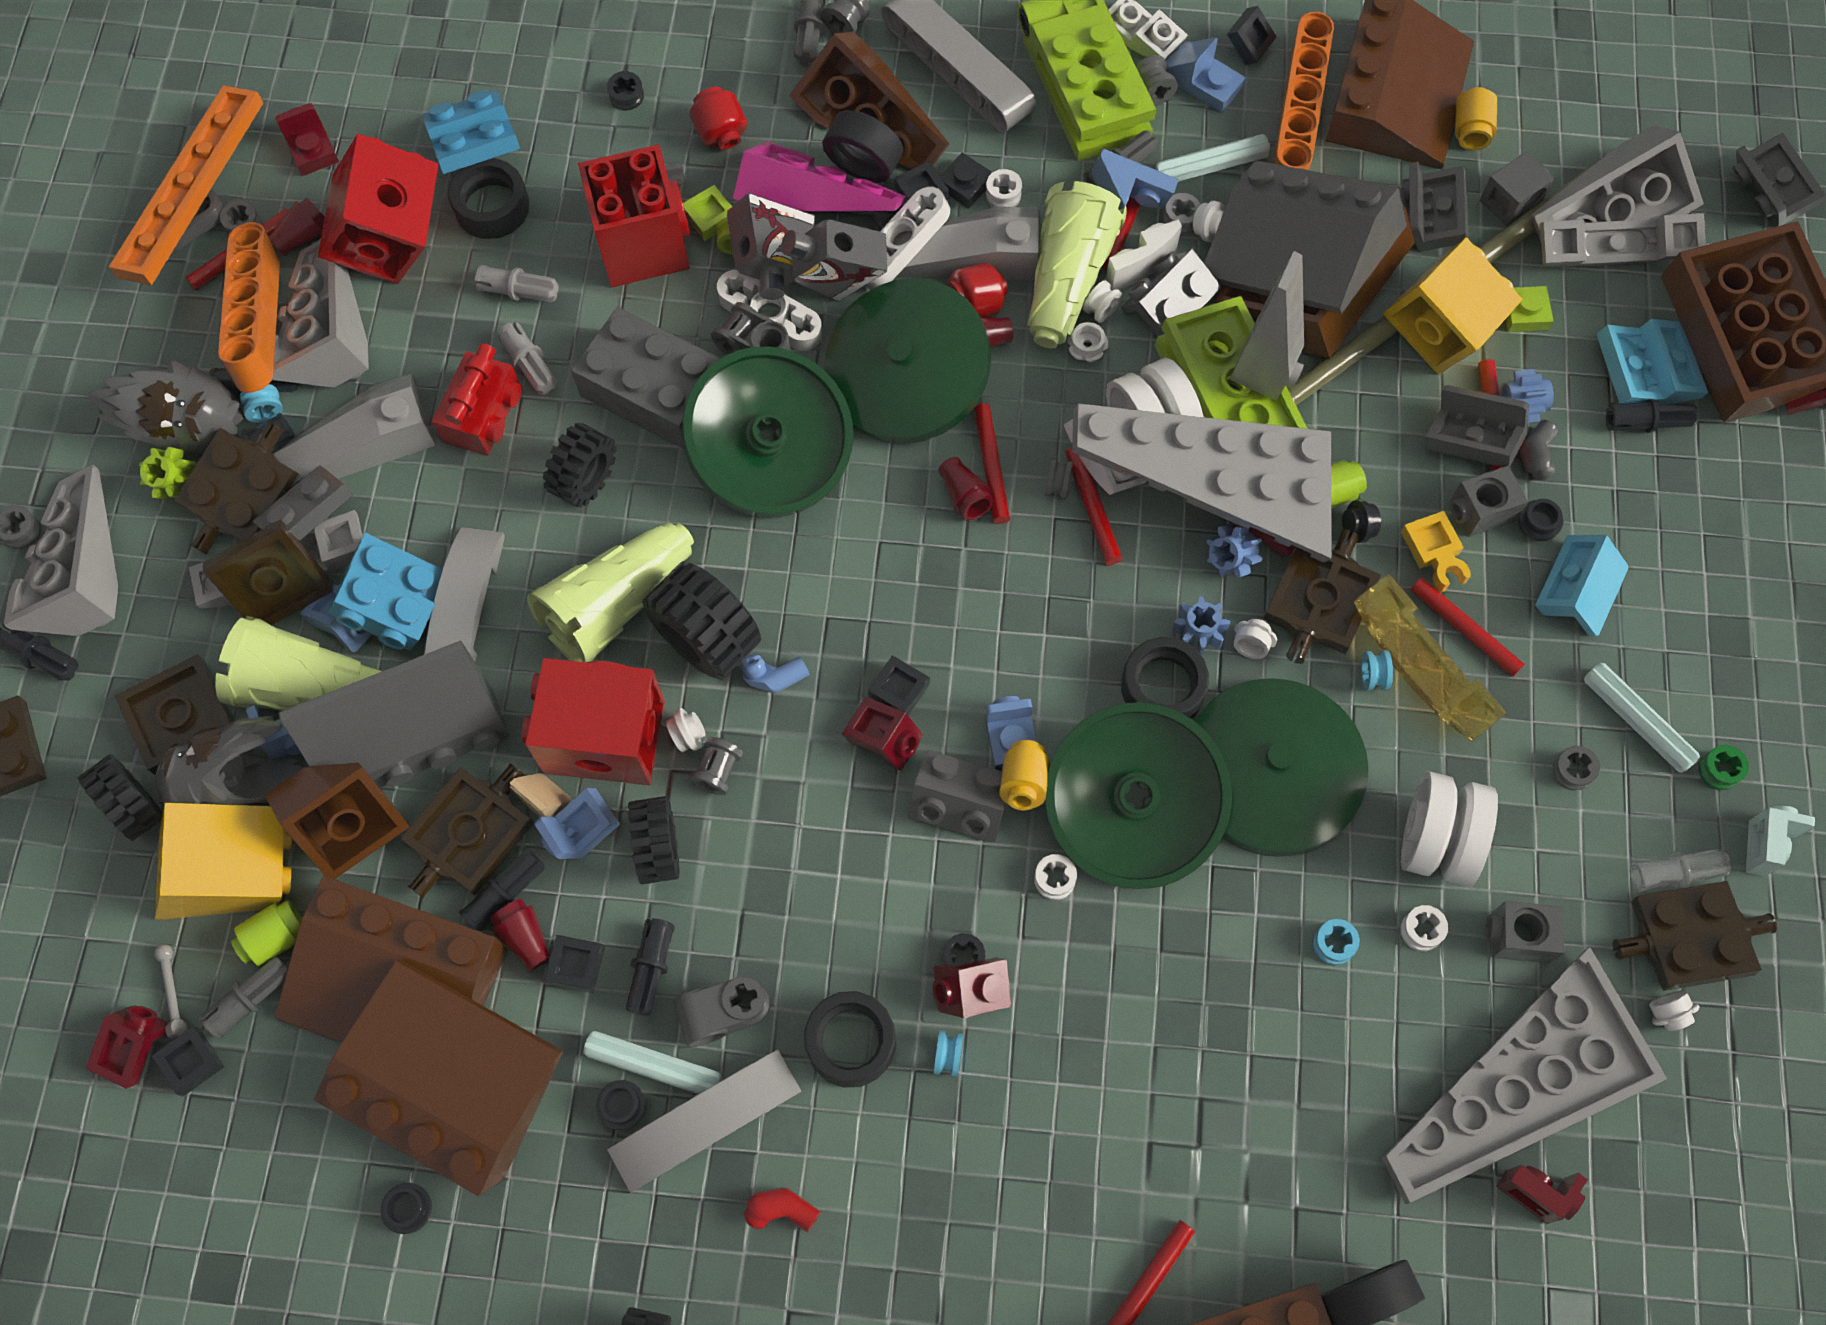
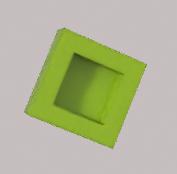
(706, 211)
(1532, 312)

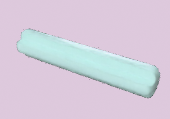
(1216, 158)
(1641, 717)
(650, 1063)

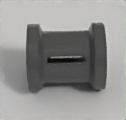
(716, 765)

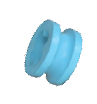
(261, 404)
(1376, 670)
(1347, 930)
(948, 1053)

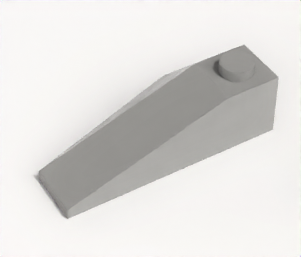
(1632, 182)
(992, 236)
(321, 326)
(1277, 337)
(362, 433)
(72, 567)

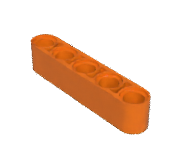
(1304, 91)
(249, 308)

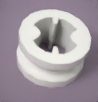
(1006, 178)
(1102, 301)
(1040, 877)
(1437, 934)

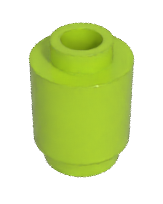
(1346, 482)
(267, 933)

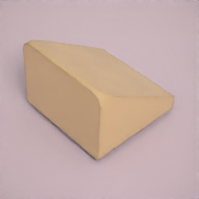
(540, 794)

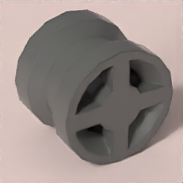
(844, 15)
(1158, 82)

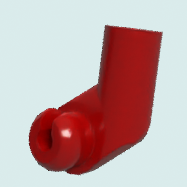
(779, 1203)

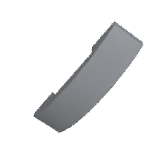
(1620, 241)
(330, 547)
(463, 588)
(703, 1120)

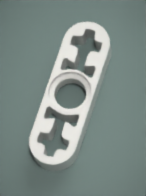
(903, 221)
(800, 314)

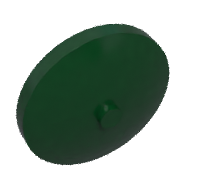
(909, 360)
(767, 432)
(1290, 764)
(1138, 795)

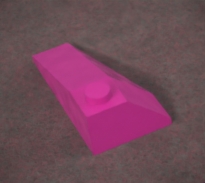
(793, 181)

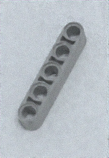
(960, 61)

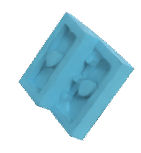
(1651, 363)

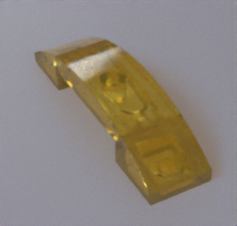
(1423, 663)

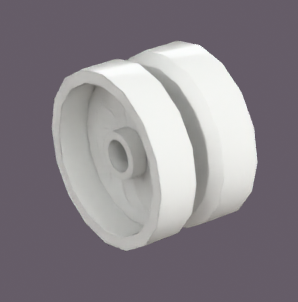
(1159, 388)
(1449, 829)

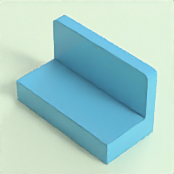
(1584, 581)

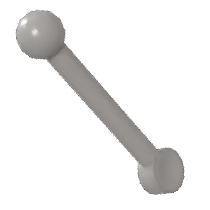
(176, 1026)

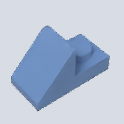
(1203, 75)
(1132, 179)

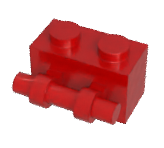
(477, 402)

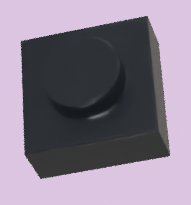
(1251, 35)
(919, 178)
(965, 180)
(899, 685)
(574, 964)
(187, 1061)

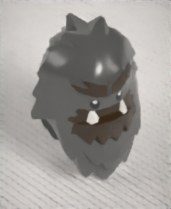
(168, 407)
(220, 768)

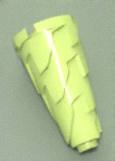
(1072, 248)
(599, 597)
(280, 668)

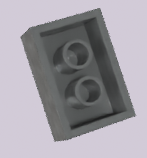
(641, 373)

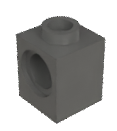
(1516, 188)
(1496, 488)
(1543, 922)

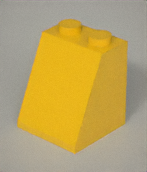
(1453, 307)
(219, 860)

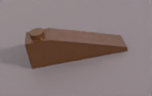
(857, 79)

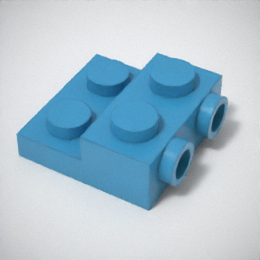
(470, 130)
(386, 593)

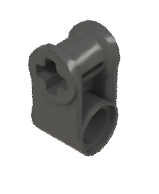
(749, 329)
(712, 1014)

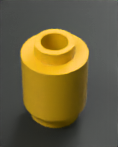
(1476, 118)
(1024, 775)

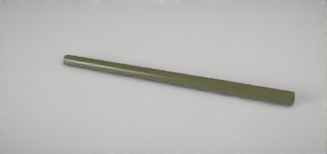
(1383, 329)

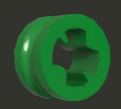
(1723, 755)

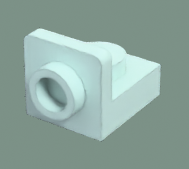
(1770, 836)

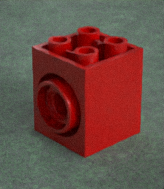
(378, 209)
(636, 215)
(594, 720)

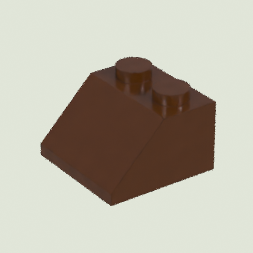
(335, 815)

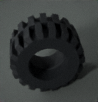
(702, 620)

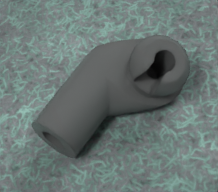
(1535, 452)

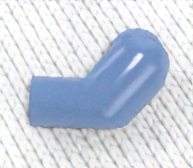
(772, 678)

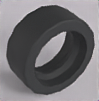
(862, 146)
(493, 223)
(1172, 650)
(824, 1013)
(1374, 1296)

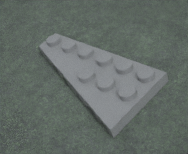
(1230, 468)
(1546, 1072)

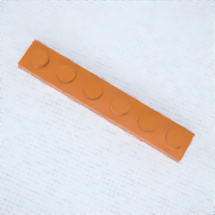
(186, 185)

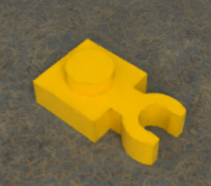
(1436, 544)

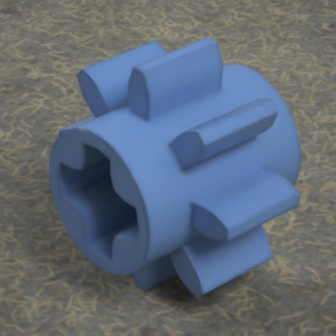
(1531, 389)
(1234, 550)
(1195, 616)

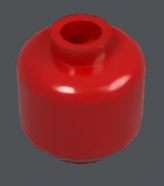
(718, 118)
(981, 287)

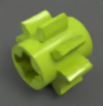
(165, 472)

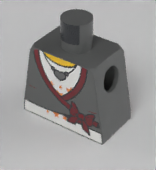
(756, 241)
(836, 257)

